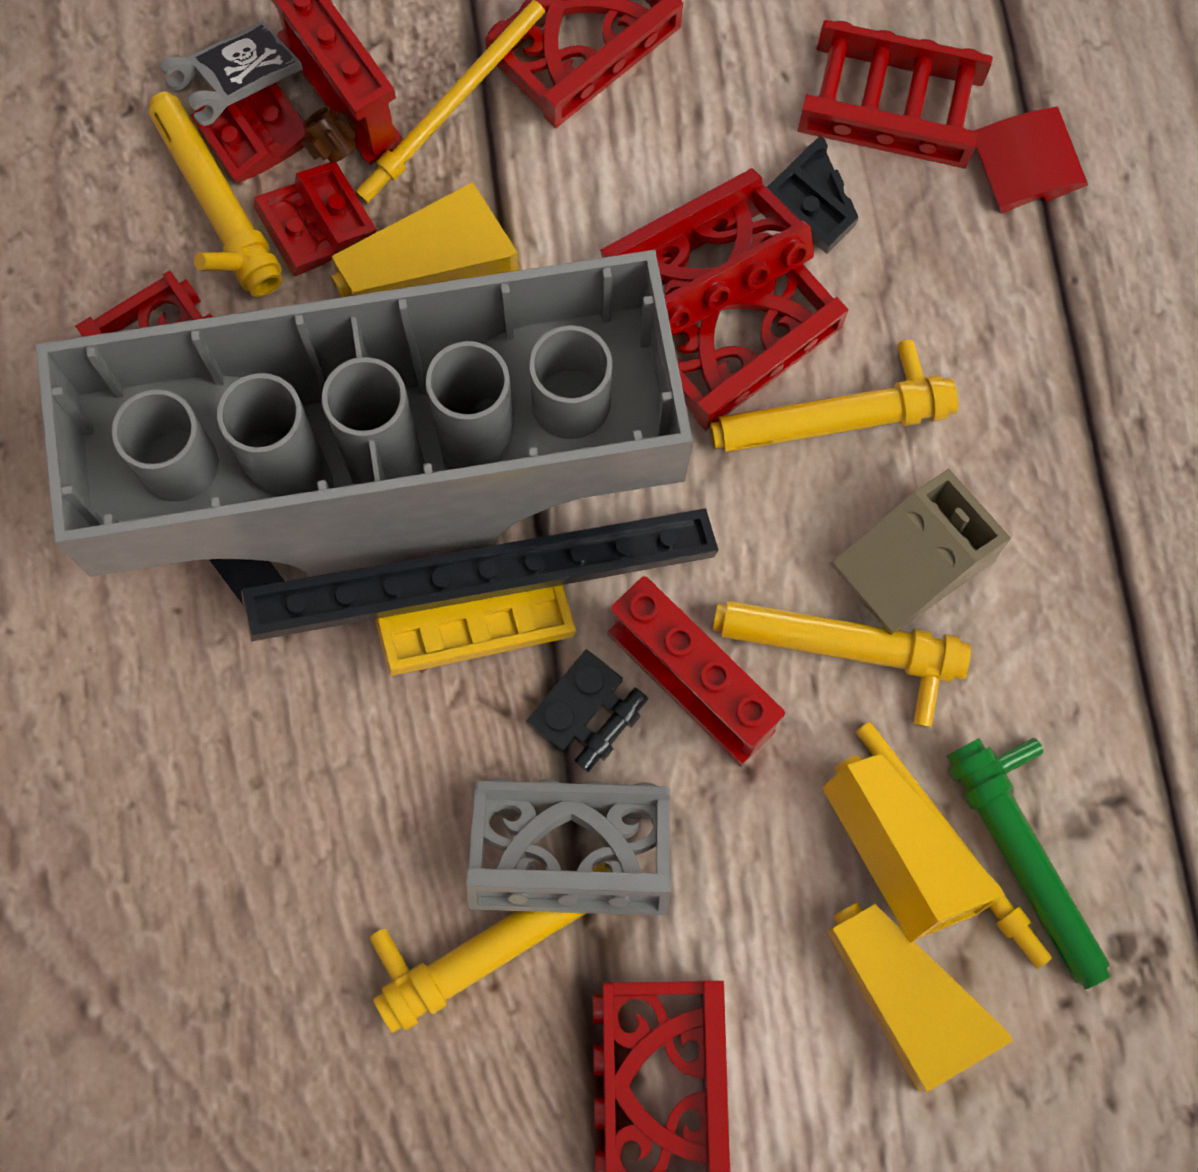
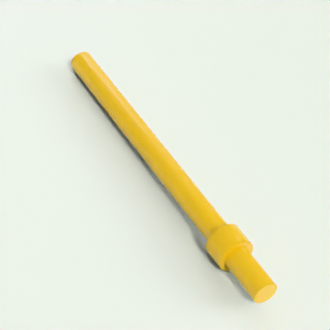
(392, 163)
(1011, 920)

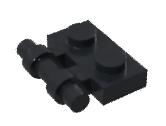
(575, 702)

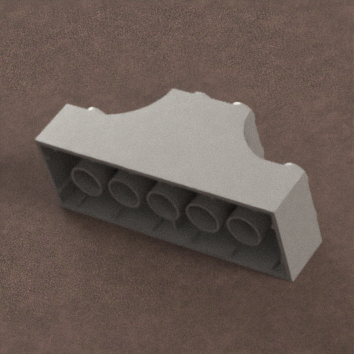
(363, 420)

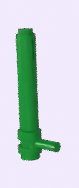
(990, 794)

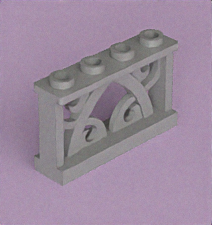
(542, 809)

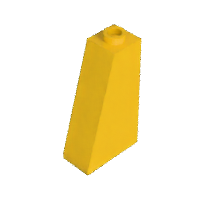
(434, 245)
(908, 849)
(917, 1004)

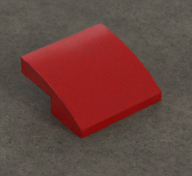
(256, 132)
(1029, 158)
(314, 217)

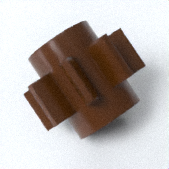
(329, 134)

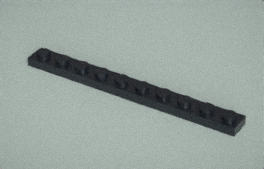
(476, 574)

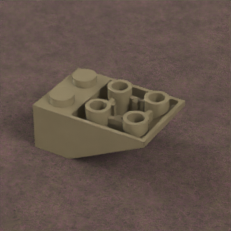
(921, 551)

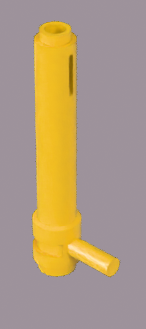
(244, 247)
(904, 404)
(915, 652)
(431, 985)

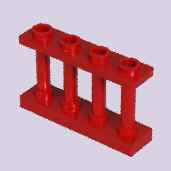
(889, 131)

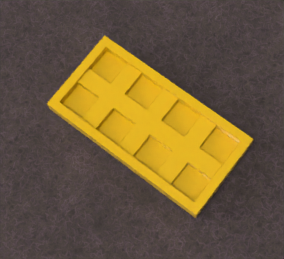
(474, 629)

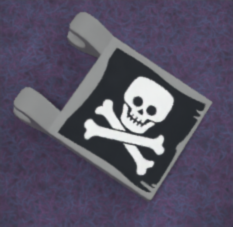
(232, 69)

